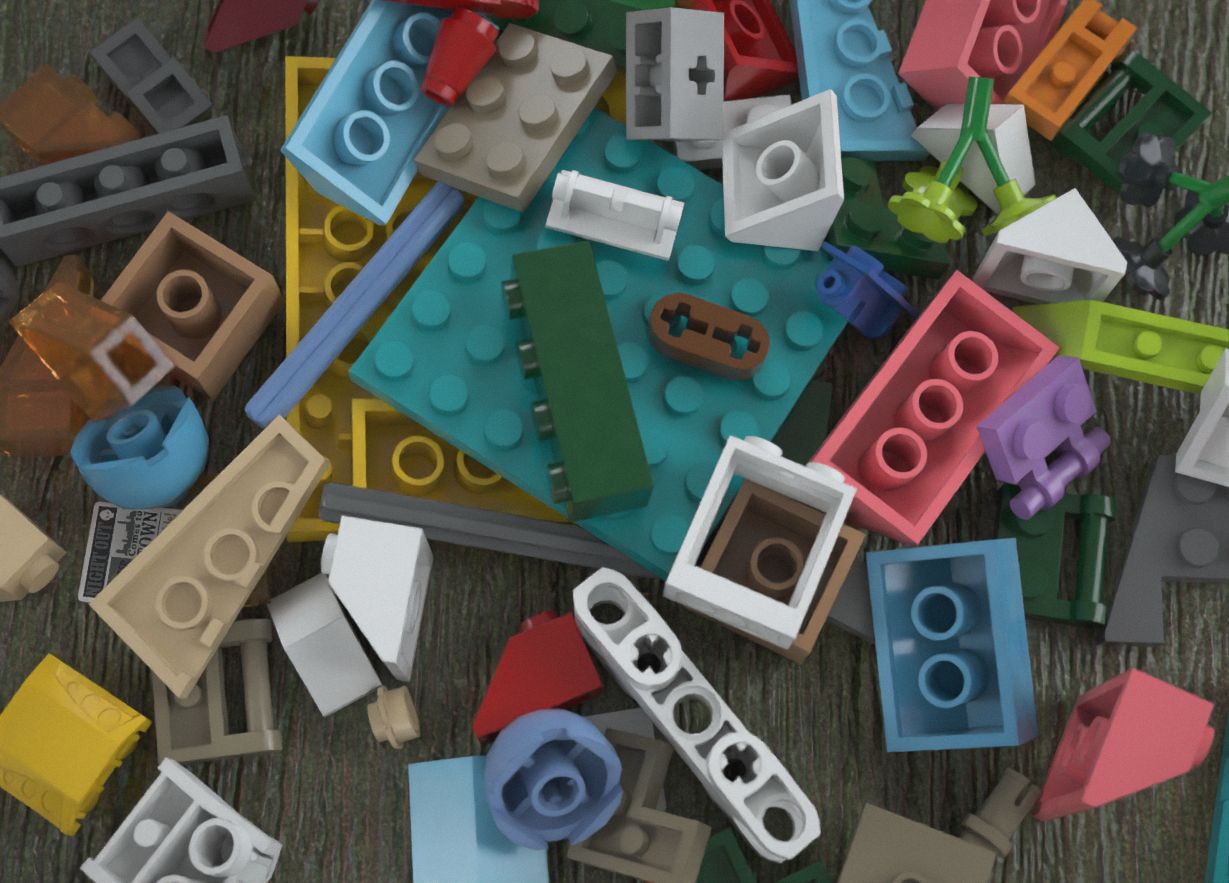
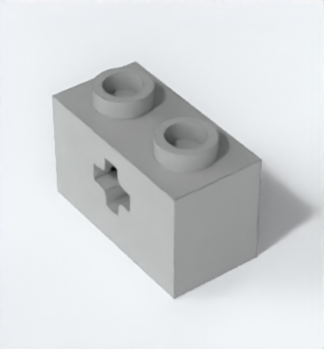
(674, 75)

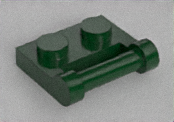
(1162, 111)
(1040, 555)

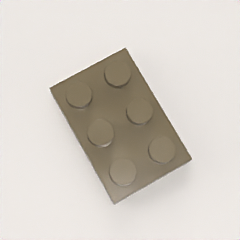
(516, 117)

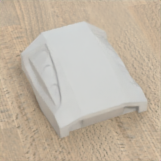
(184, 837)

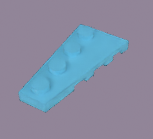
(847, 53)

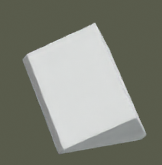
(784, 176)
(1053, 256)

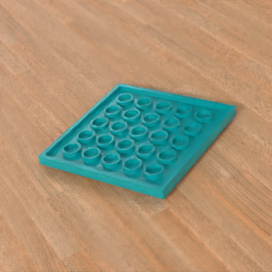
(456, 369)

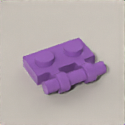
(1035, 422)

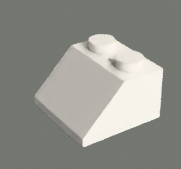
(383, 583)

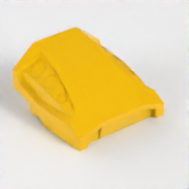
(64, 742)

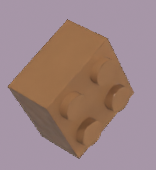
(196, 302)
(766, 549)

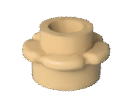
(394, 716)

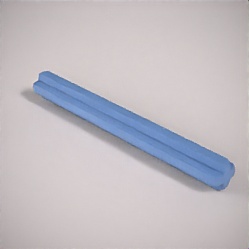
(355, 305)

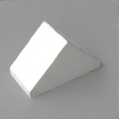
(1008, 134)
(323, 645)

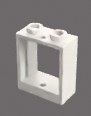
(732, 603)

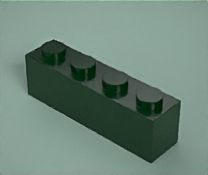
(578, 382)

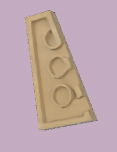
(203, 565)

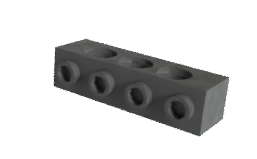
(122, 191)

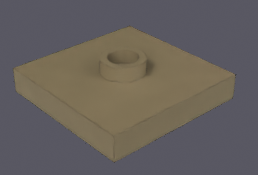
(904, 851)

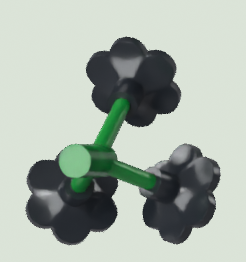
(1201, 221)

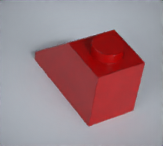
(538, 670)

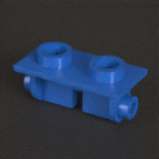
(862, 292)

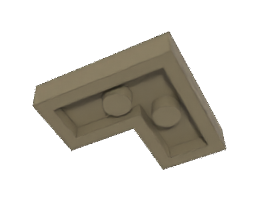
(637, 836)

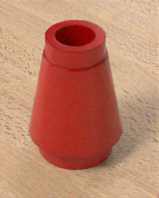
(458, 55)

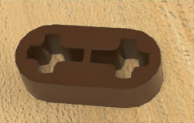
(708, 336)

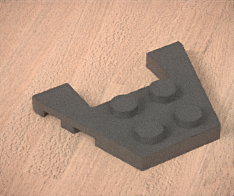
(1175, 537)

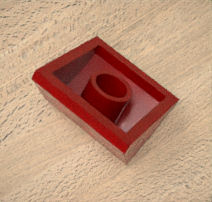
(755, 47)

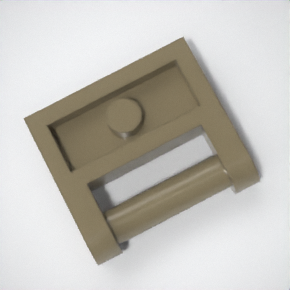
(198, 726)

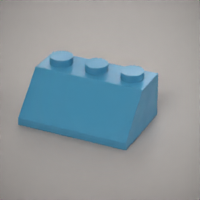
(952, 646)

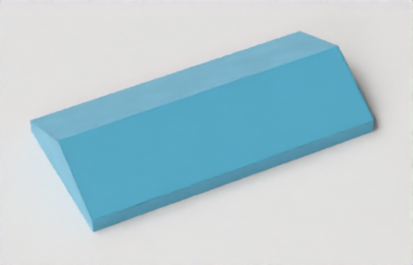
(369, 112)
(456, 832)

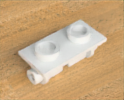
(614, 214)

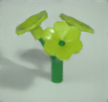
(939, 198)

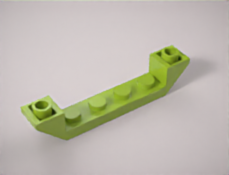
(1131, 342)

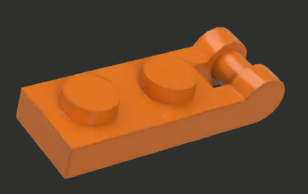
(1069, 67)

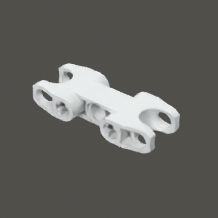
(723, 742)

